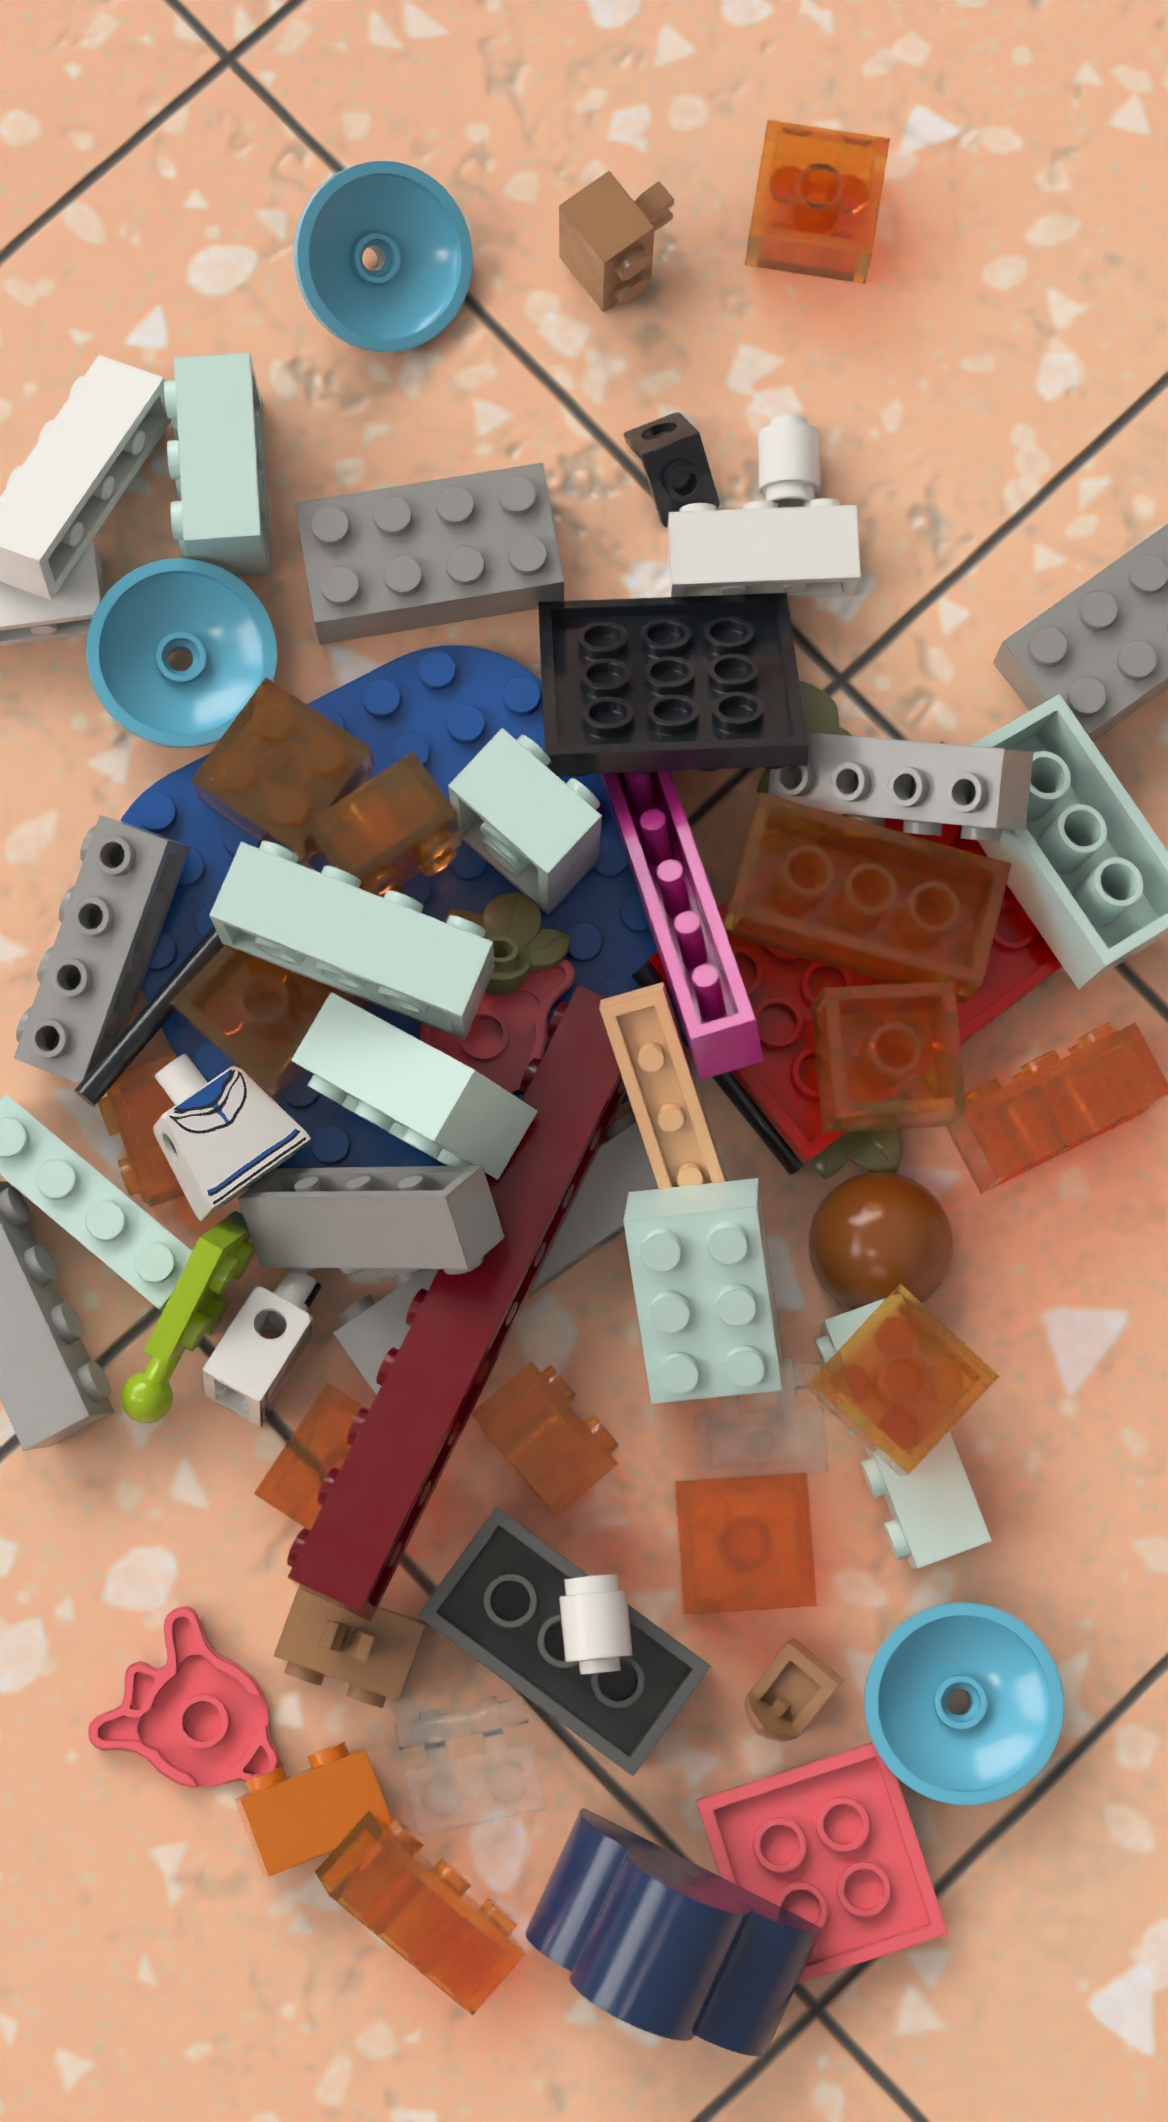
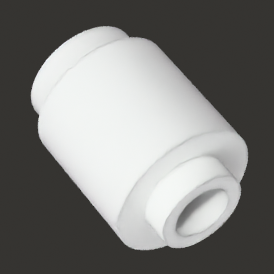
(789, 461)
(595, 1623)

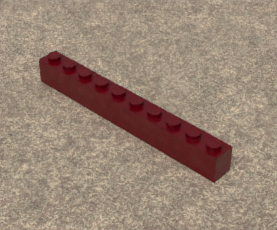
(461, 1326)

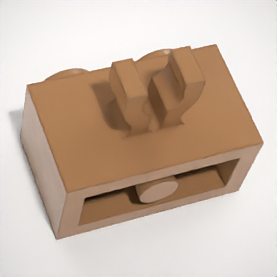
(611, 238)
(342, 1645)

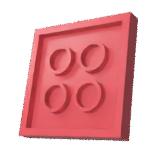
(832, 1850)

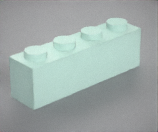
(89, 1205)
(931, 1506)

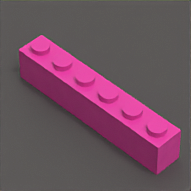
(684, 922)

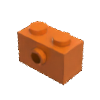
(311, 1810)

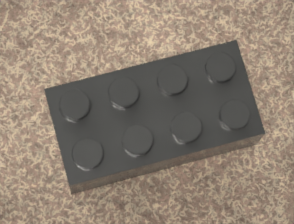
(507, 1615)

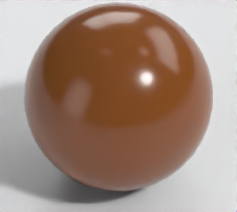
(877, 1236)

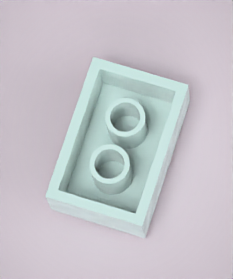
(219, 463)
(527, 818)
(411, 1088)
(704, 1290)

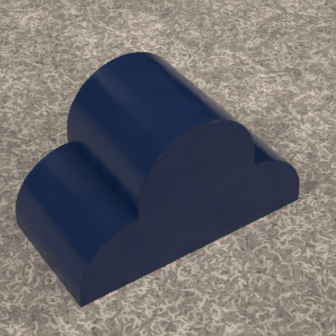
(668, 1940)

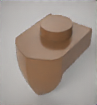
(790, 1693)

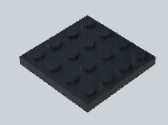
(670, 684)

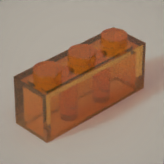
(422, 1910)

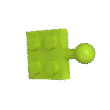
(190, 1313)

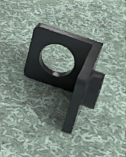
(673, 464)

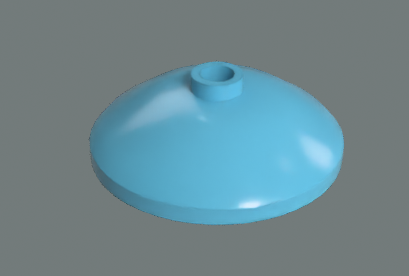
(418, 248)
(172, 609)
(1010, 1714)

